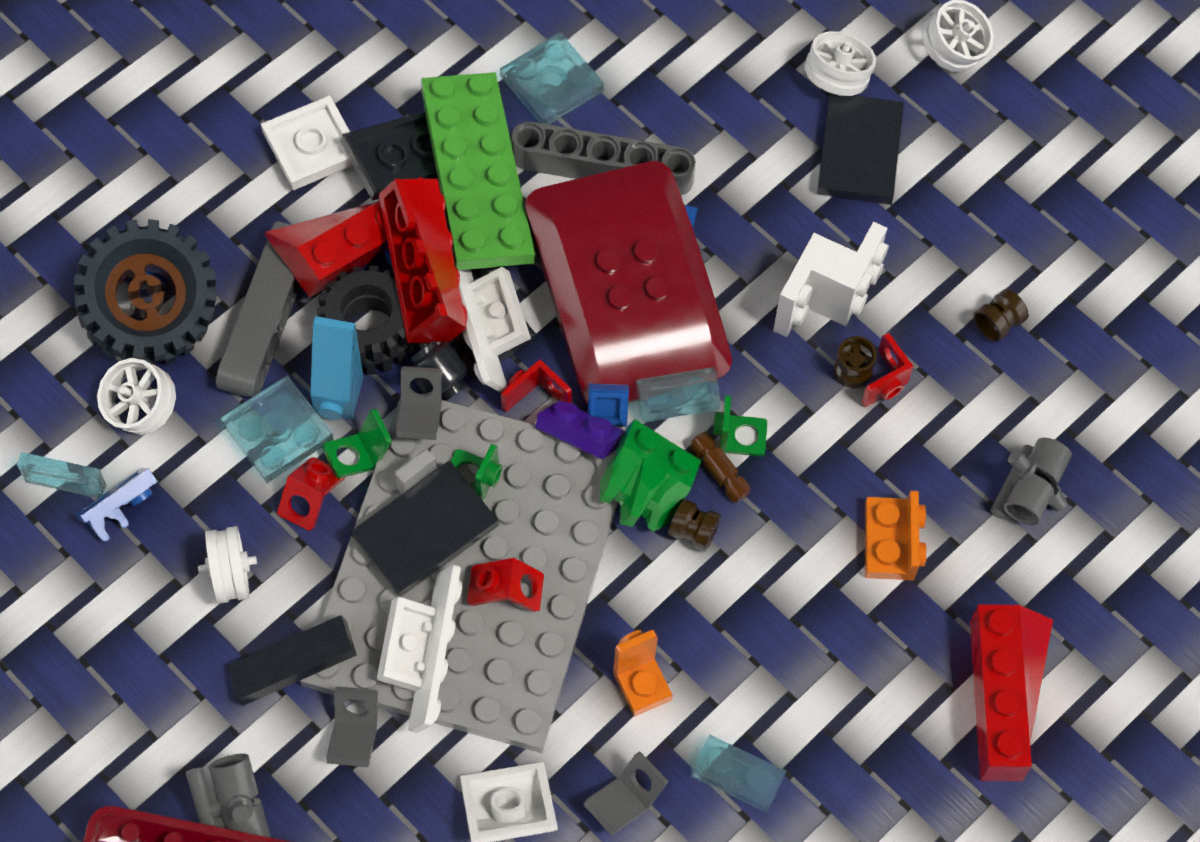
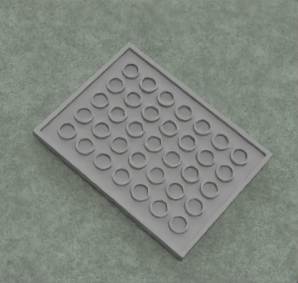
(502, 657)

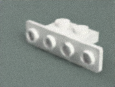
(493, 322)
(417, 646)

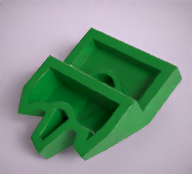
(648, 477)

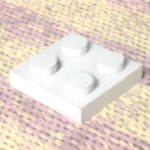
(308, 142)

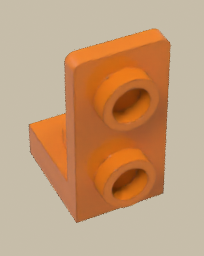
(639, 672)

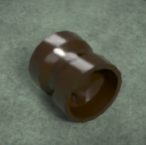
(1002, 314)
(859, 354)
(694, 525)

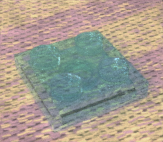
(552, 79)
(277, 429)

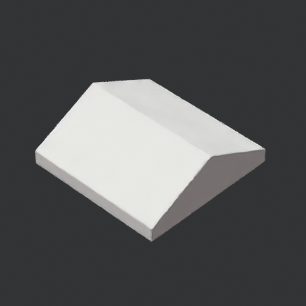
(508, 803)

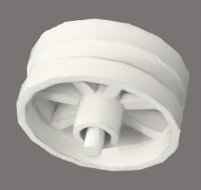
(957, 35)
(840, 63)
(136, 396)
(227, 564)

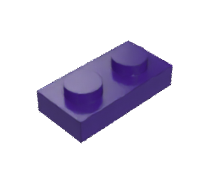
(580, 429)

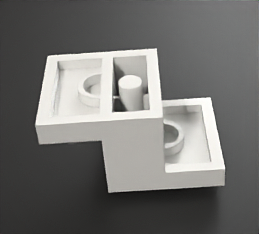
(831, 280)

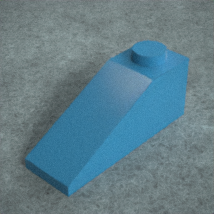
(335, 368)

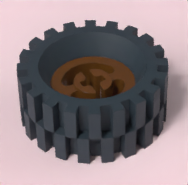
(132, 255)

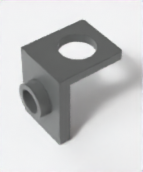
(419, 412)
(353, 732)
(624, 797)

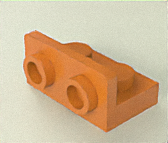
(893, 537)

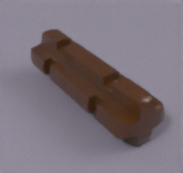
(720, 467)

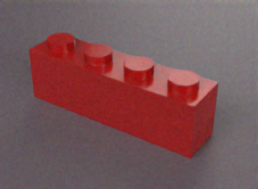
(331, 244)
(423, 260)
(1008, 674)

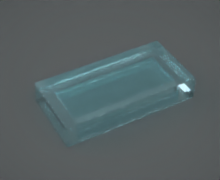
(61, 475)

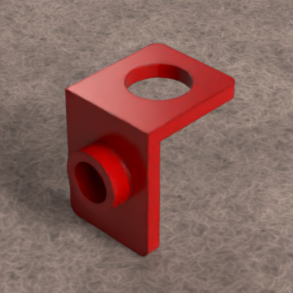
(524, 382)
(894, 382)
(313, 482)
(502, 581)

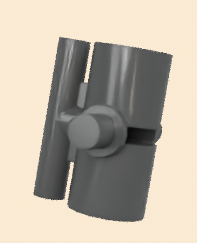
(1033, 482)
(232, 798)

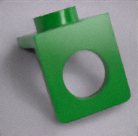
(726, 426)
(369, 445)
(488, 468)

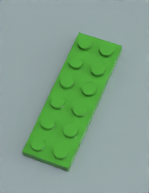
(477, 171)

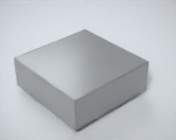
(415, 470)

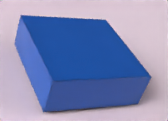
(609, 402)

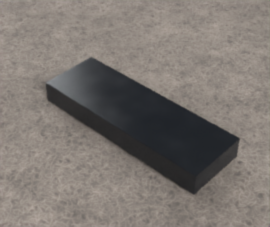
(292, 660)

